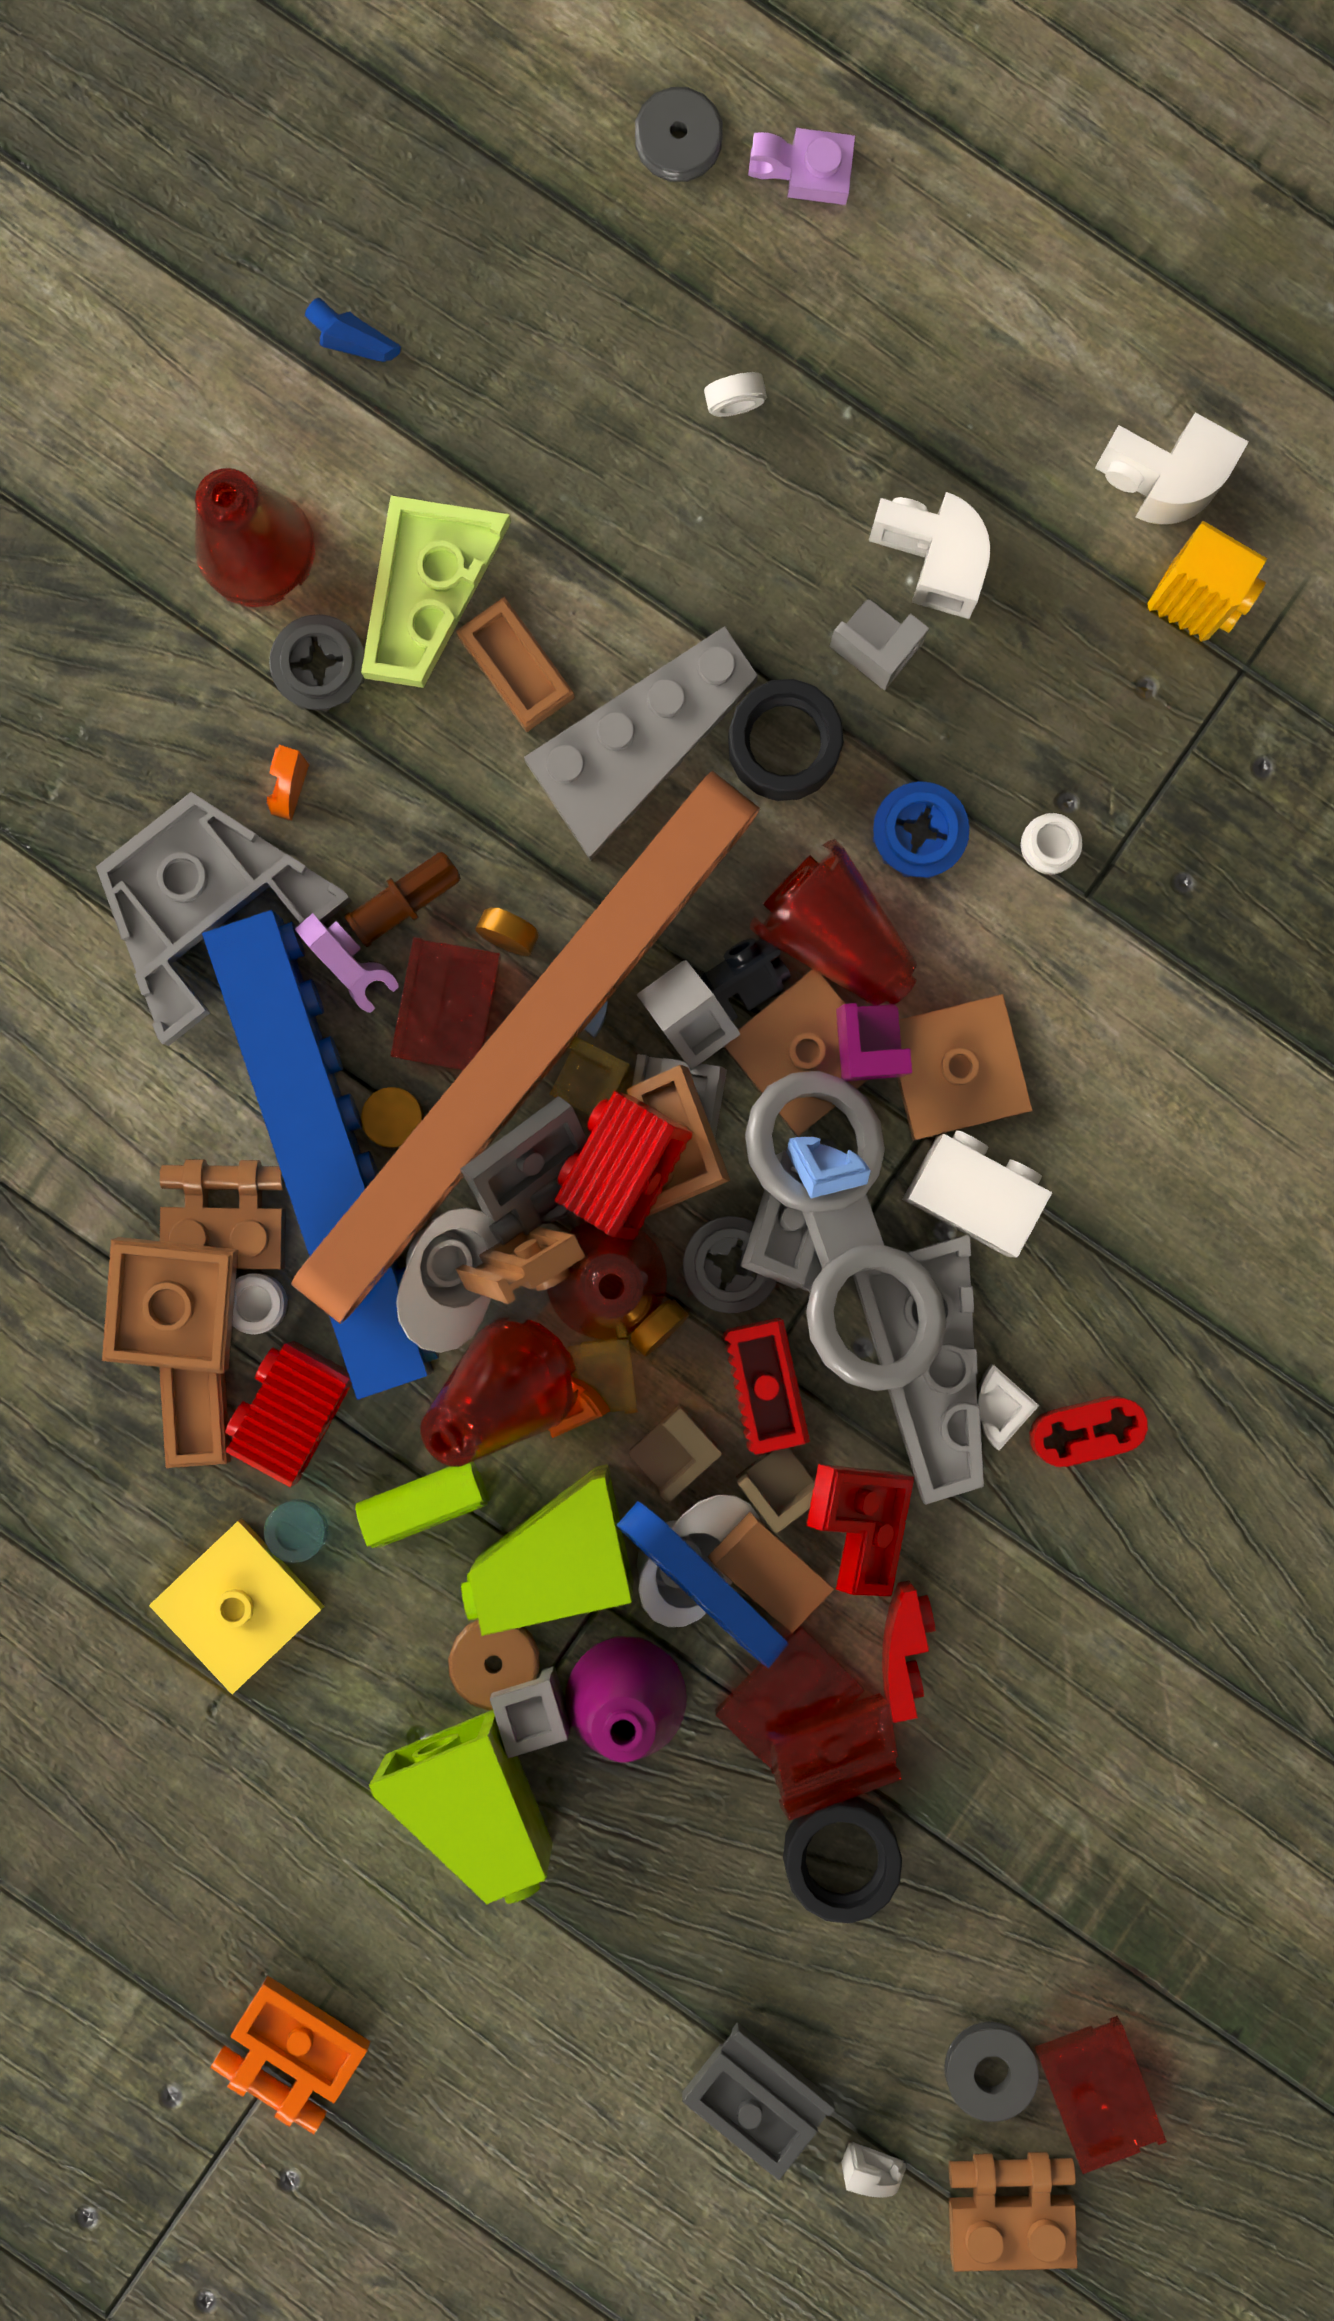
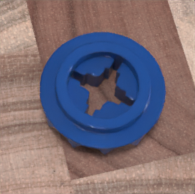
(946, 819)

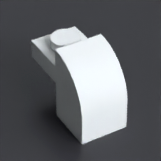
(1174, 482)
(953, 549)

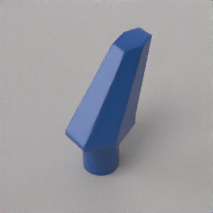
(349, 333)

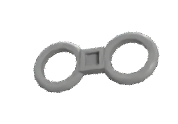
(845, 1233)

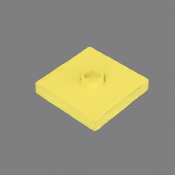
(236, 1606)

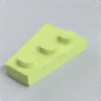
(424, 583)

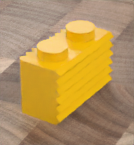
(1209, 583)

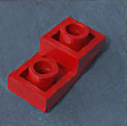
(904, 1636)

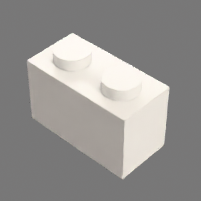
(978, 1194)

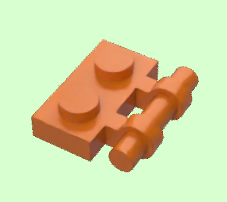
(299, 2042)

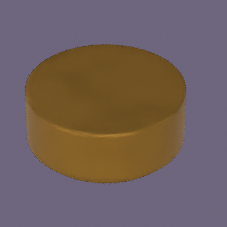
(507, 931)
(391, 1116)
(658, 1326)

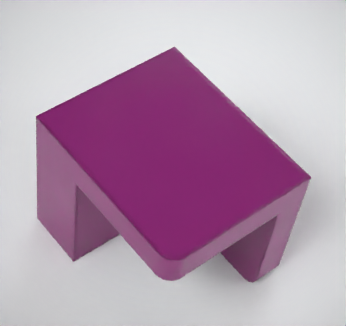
(871, 1043)

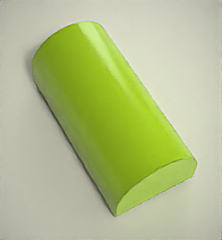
(421, 1504)

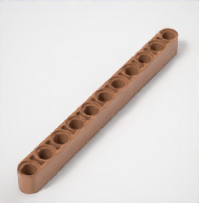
(524, 1048)

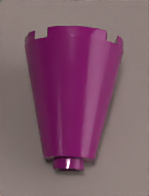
(626, 1698)

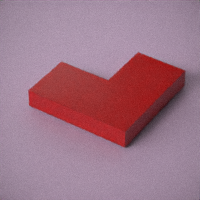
(872, 1513)

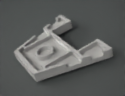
(187, 879)

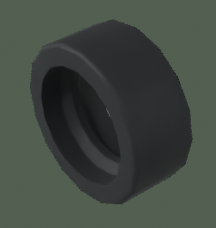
(801, 696)
(858, 1903)

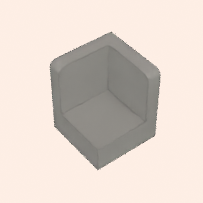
(878, 642)
(688, 1014)
(531, 1714)

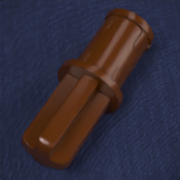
(403, 898)

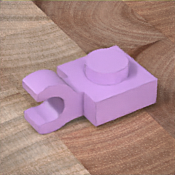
(814, 165)
(336, 951)

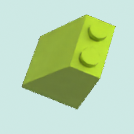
(554, 1562)
(469, 1808)

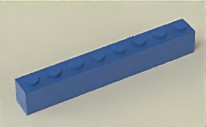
(310, 1125)

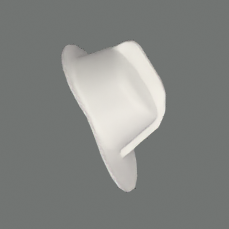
(431, 1297)
(703, 1530)

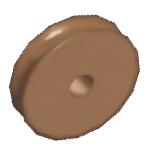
(469, 1669)

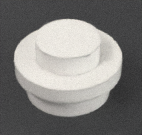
(1051, 843)

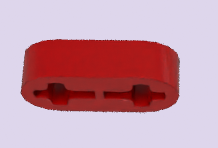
(1091, 1445)

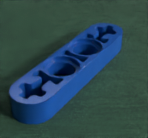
(702, 1584)

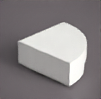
(1001, 1406)
(871, 2171)

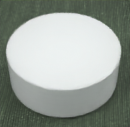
(735, 394)
(258, 1303)

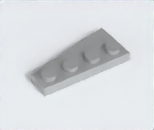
(626, 748)
(940, 1407)

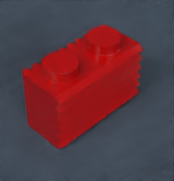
(621, 1165)
(766, 1386)
(289, 1412)

